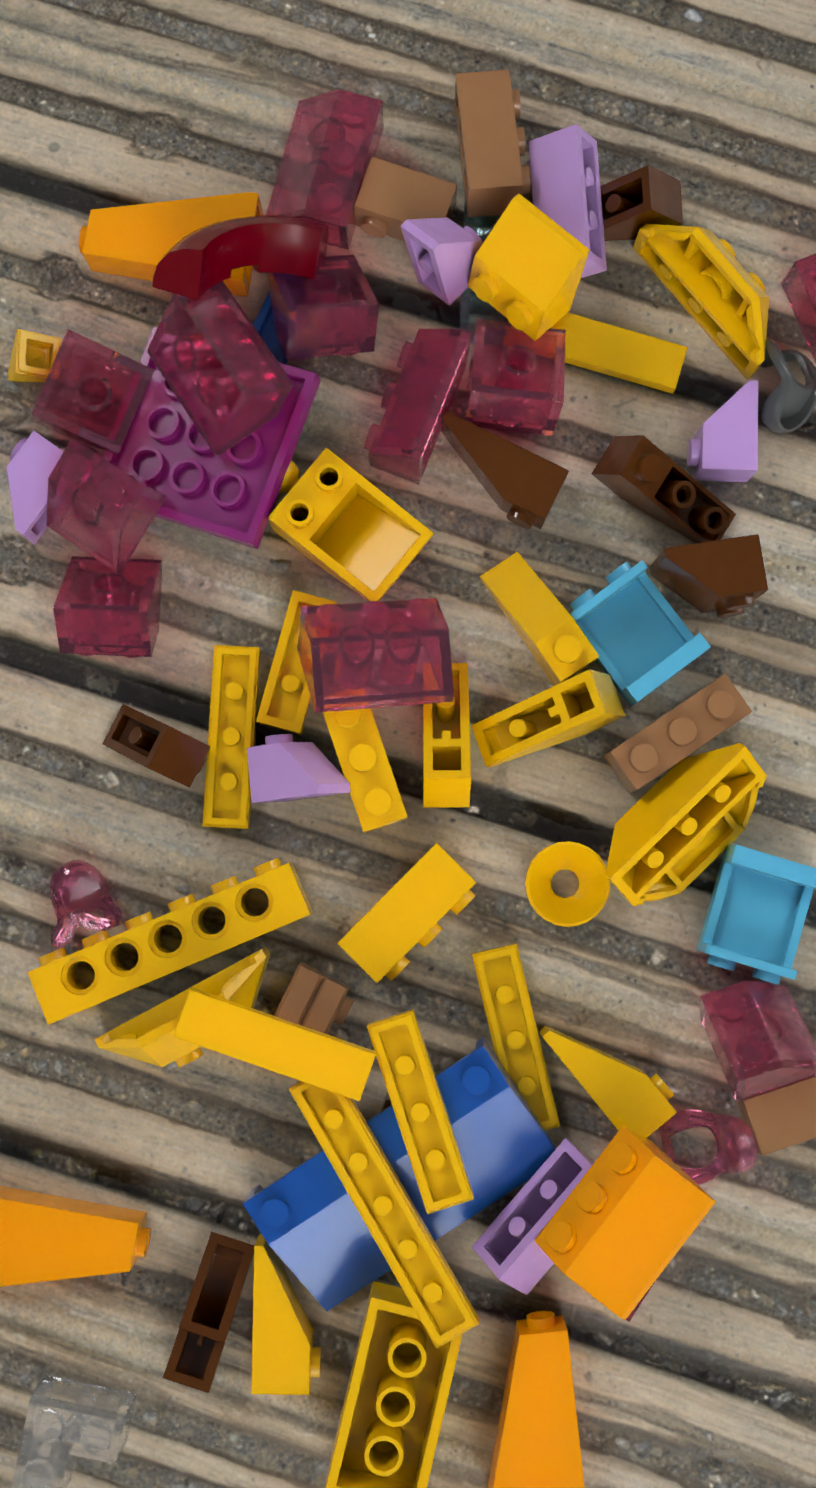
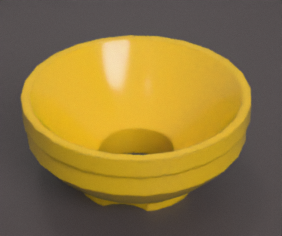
(592, 884)

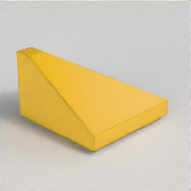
(32, 356)

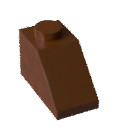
(638, 200)
(156, 745)

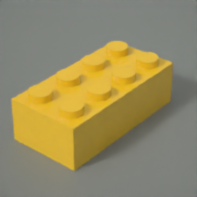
(392, 1398)

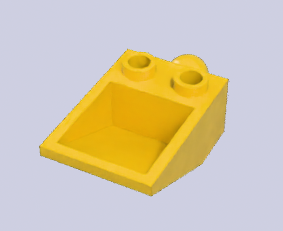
(349, 526)

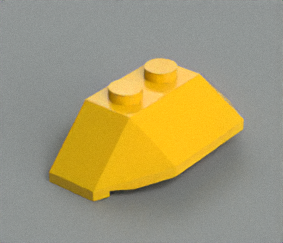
(711, 288)
(683, 823)
(151, 1033)

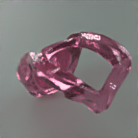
(75, 892)
(735, 1143)

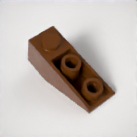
(662, 489)

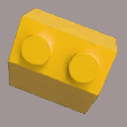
(528, 268)

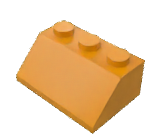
(624, 1222)

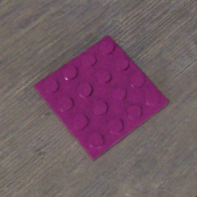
(206, 492)

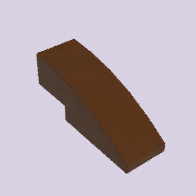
(209, 1312)

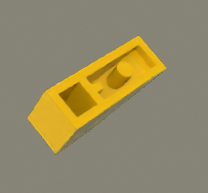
(539, 619)
(549, 718)
(448, 747)
(616, 1086)
(281, 1331)

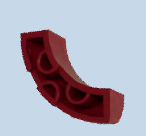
(263, 242)

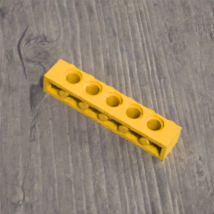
(63, 995)

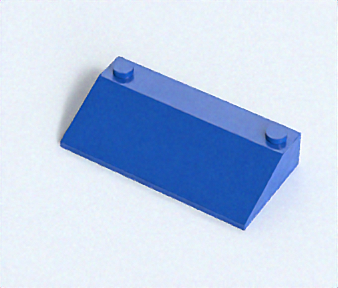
(318, 1227)

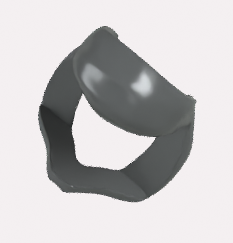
(790, 401)

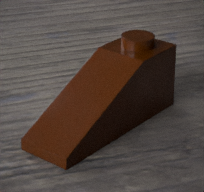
(511, 475)

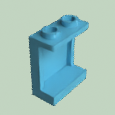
(635, 632)
(757, 913)

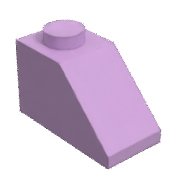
(441, 254)
(728, 440)
(28, 483)
(291, 771)

